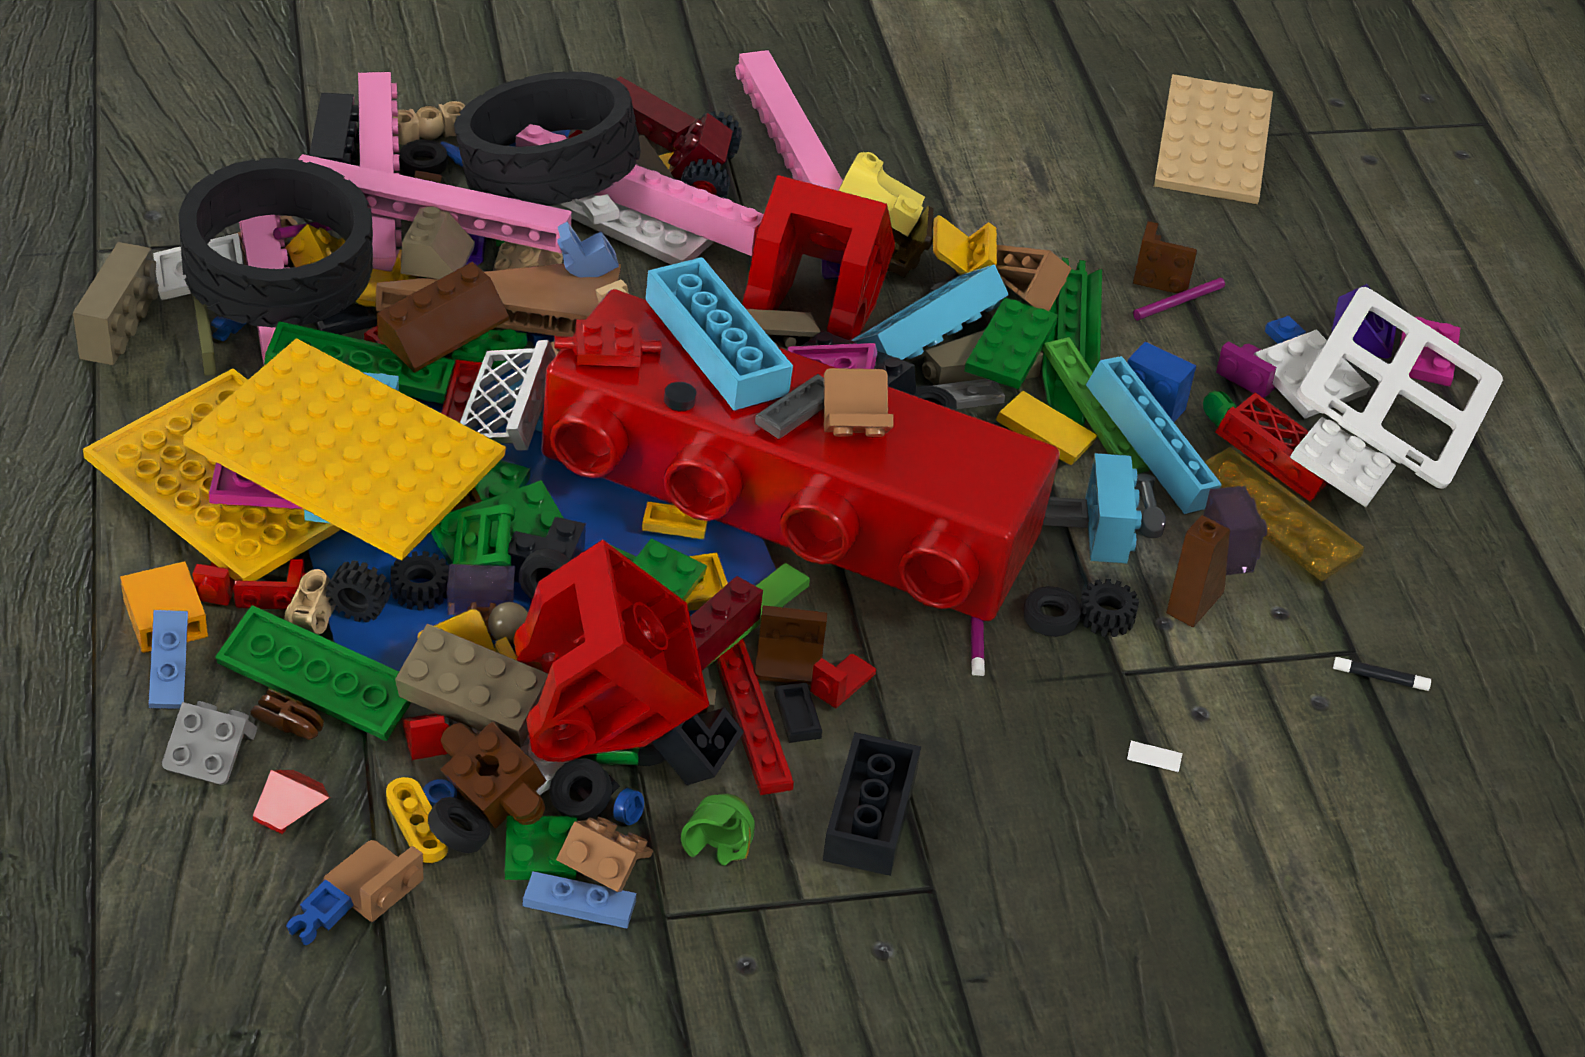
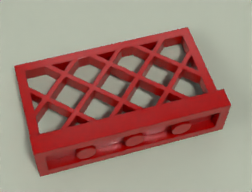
(1266, 444)

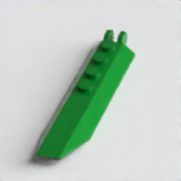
(1080, 319)

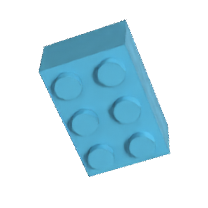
(1112, 508)

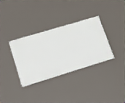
(1154, 756)

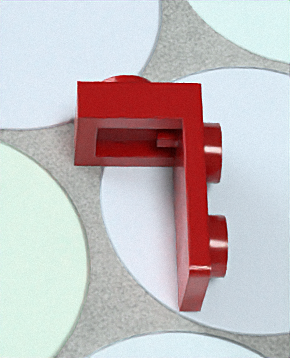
(213, 584)
(269, 593)
(840, 682)

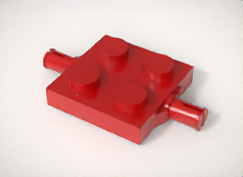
(607, 343)

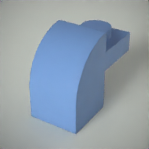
(586, 258)

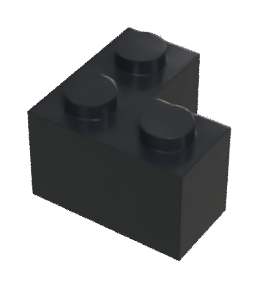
(564, 536)
(700, 745)

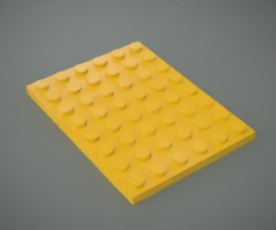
(346, 448)
(176, 481)

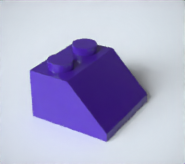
(1374, 333)

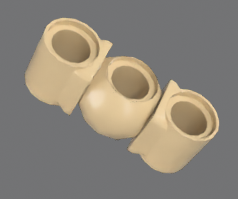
(428, 122)

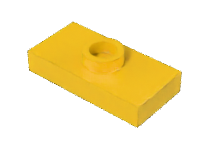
(670, 520)

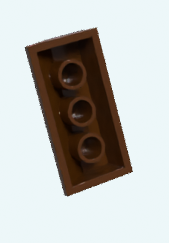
(441, 317)

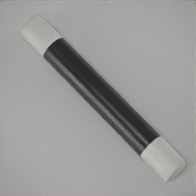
(1382, 673)

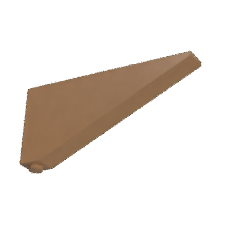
(536, 297)

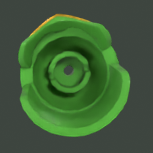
(724, 824)

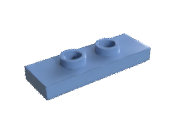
(168, 659)
(579, 899)

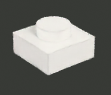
(600, 209)

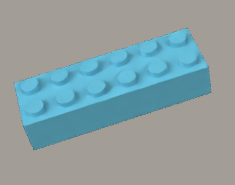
(937, 314)
(718, 333)

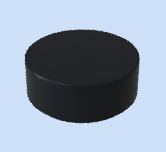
(680, 396)

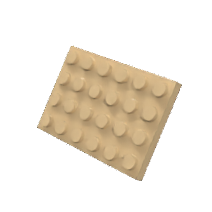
(1214, 139)

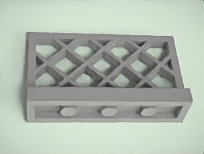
(527, 397)

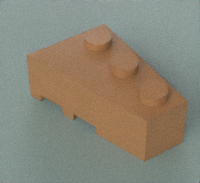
(1032, 274)

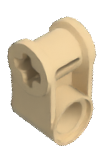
(311, 603)

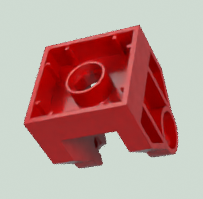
(829, 227)
(617, 660)

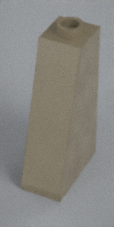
(947, 361)

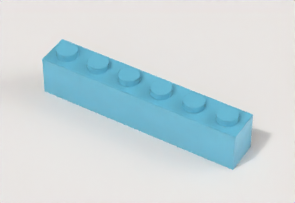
(1152, 434)

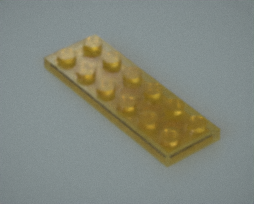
(1289, 521)

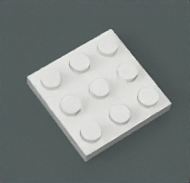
(1294, 361)
(1343, 461)

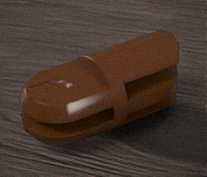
(287, 715)

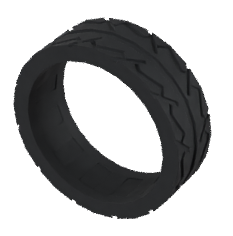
(554, 170)
(286, 294)

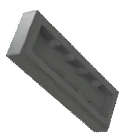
(793, 408)

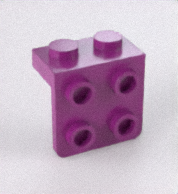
(1246, 369)

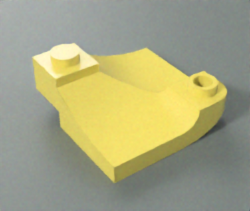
(870, 181)

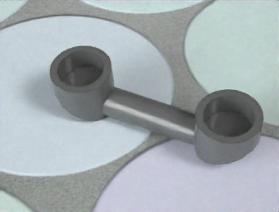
(1153, 518)

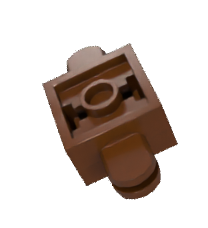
(493, 774)

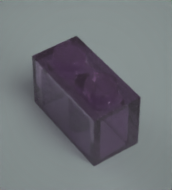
(479, 584)

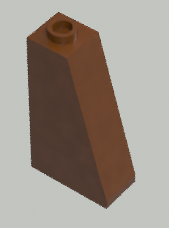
(1200, 571)

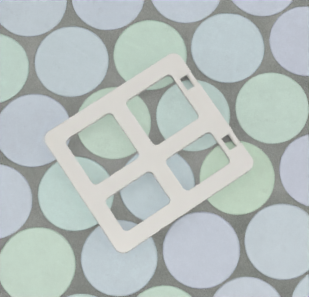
(1395, 380)

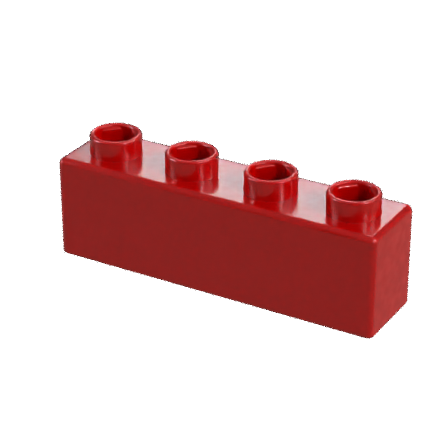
(927, 508)

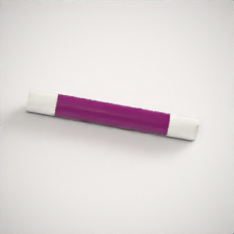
(977, 646)

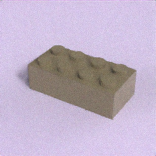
(115, 303)
(470, 683)

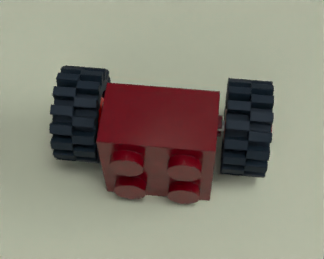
(704, 151)

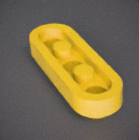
(412, 811)

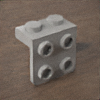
(206, 742)

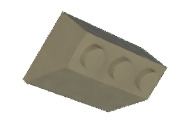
(435, 245)

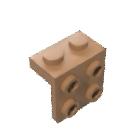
(856, 402)
(602, 852)
(377, 877)

